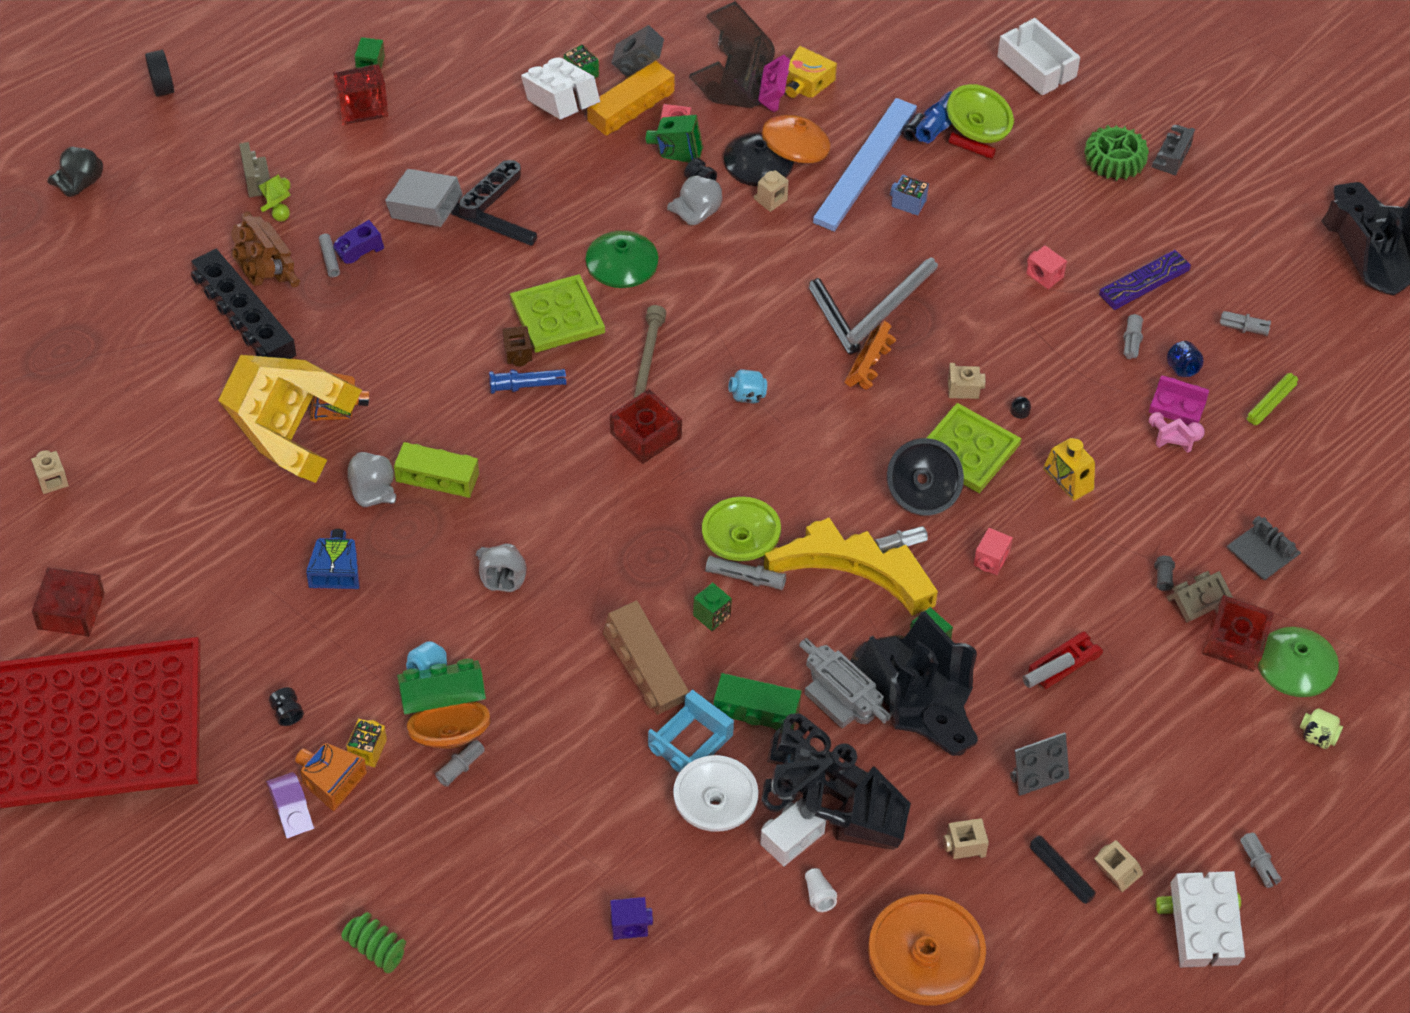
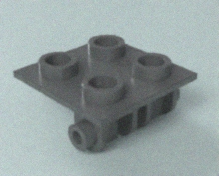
(1264, 548)
(1041, 764)

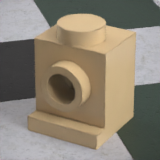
(769, 186)
(965, 381)
(48, 466)
(966, 839)
(1127, 867)

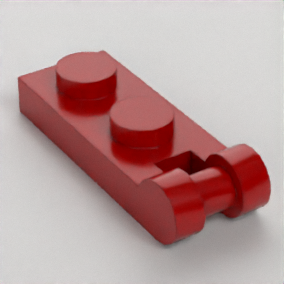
(1082, 640)

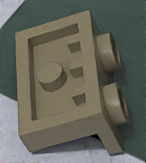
(255, 170)
(1201, 596)

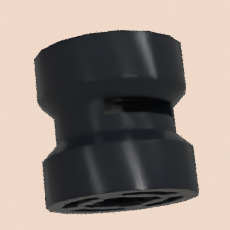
(698, 168)
(286, 706)

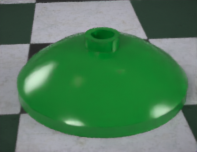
(622, 259)

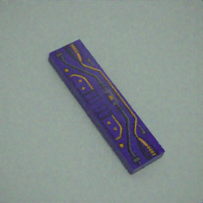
(1144, 279)

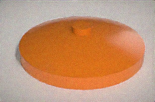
(927, 949)

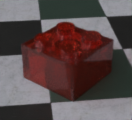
(360, 94)
(645, 426)
(68, 602)
(1238, 633)

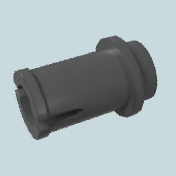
(1164, 567)

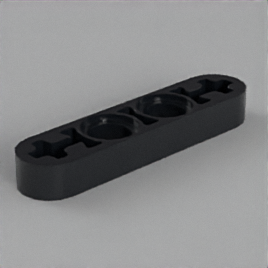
(485, 186)

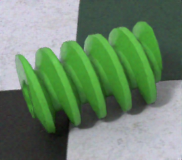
(373, 942)

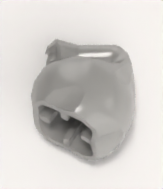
(697, 200)
(371, 479)
(501, 567)

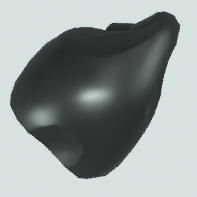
(77, 171)

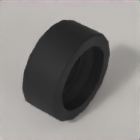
(159, 73)

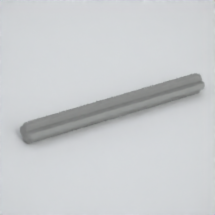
(898, 295)

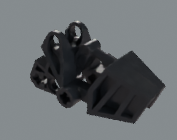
(871, 807)

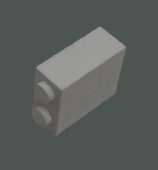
(424, 197)

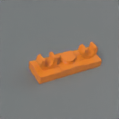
(870, 355)

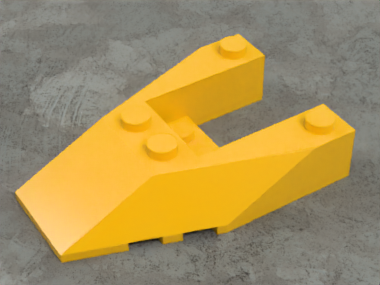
(270, 400)

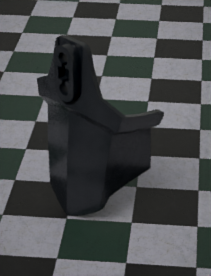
(1373, 236)
(923, 682)

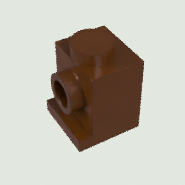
(517, 351)

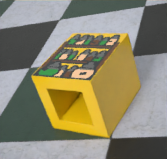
(367, 741)

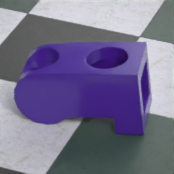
(358, 242)

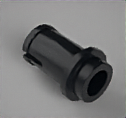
(910, 129)

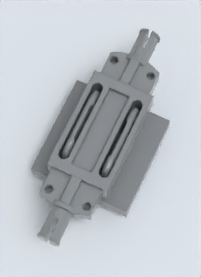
(841, 687)

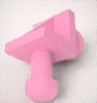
(1176, 432)

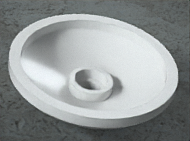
(715, 780)

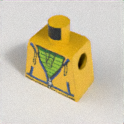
(1071, 468)

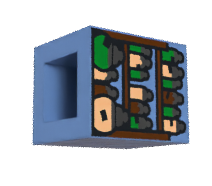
(909, 194)

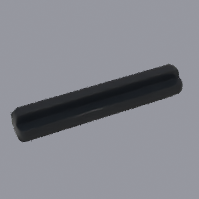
(1062, 869)

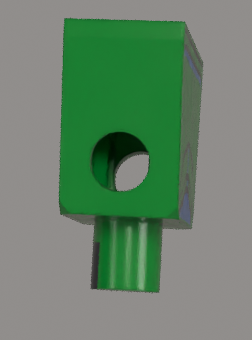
(677, 138)

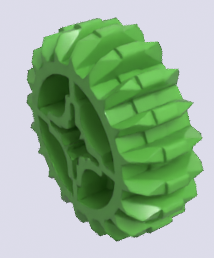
(1116, 152)

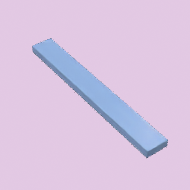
(864, 165)

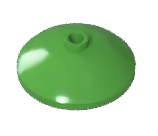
(1294, 671)

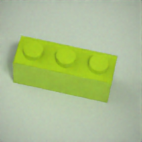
(436, 469)

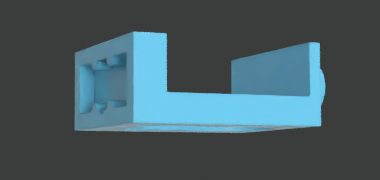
(704, 712)

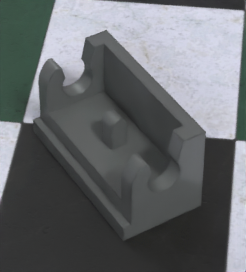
(1174, 150)

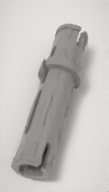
(756, 575)

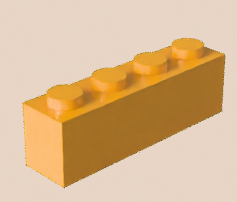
(631, 98)

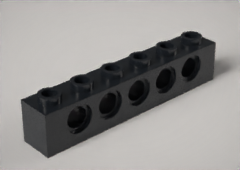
(241, 306)

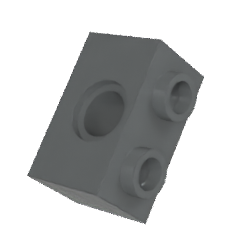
(637, 50)

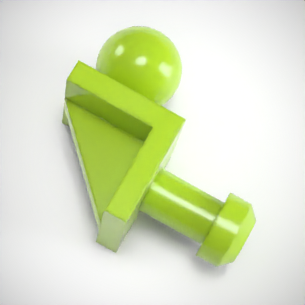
(275, 191)

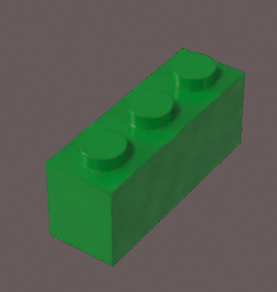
(441, 686)
(756, 701)

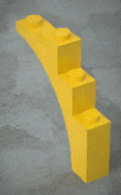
(859, 555)

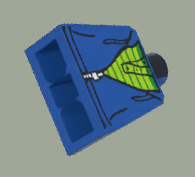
(334, 563)

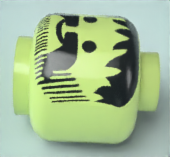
(1321, 728)

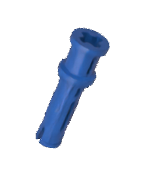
(515, 380)

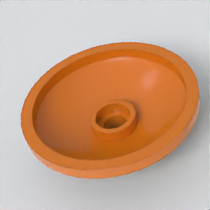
(796, 138)
(449, 725)

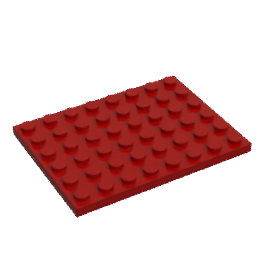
(99, 722)

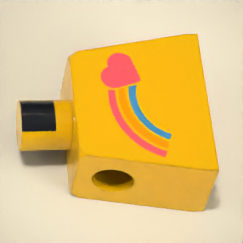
(809, 73)

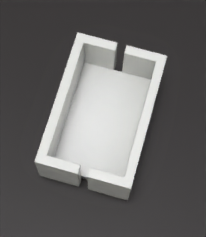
(1038, 56)
(554, 86)
(1207, 919)

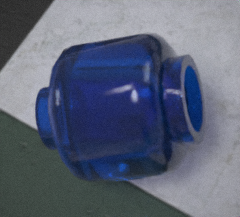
(1185, 359)

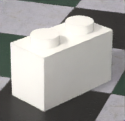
(790, 833)

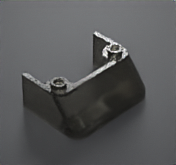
(747, 55)

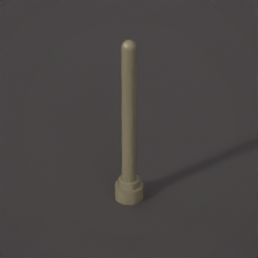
(655, 318)

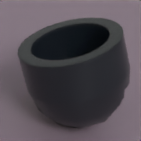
(1022, 409)

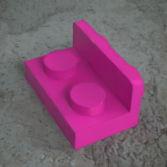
(774, 82)
(1179, 400)

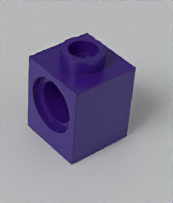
(630, 918)

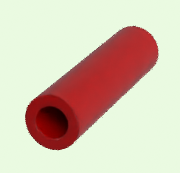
(971, 145)

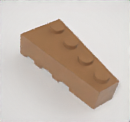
(644, 657)

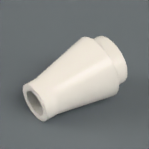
(821, 893)

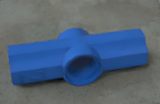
(935, 120)

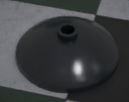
(750, 158)
(938, 466)

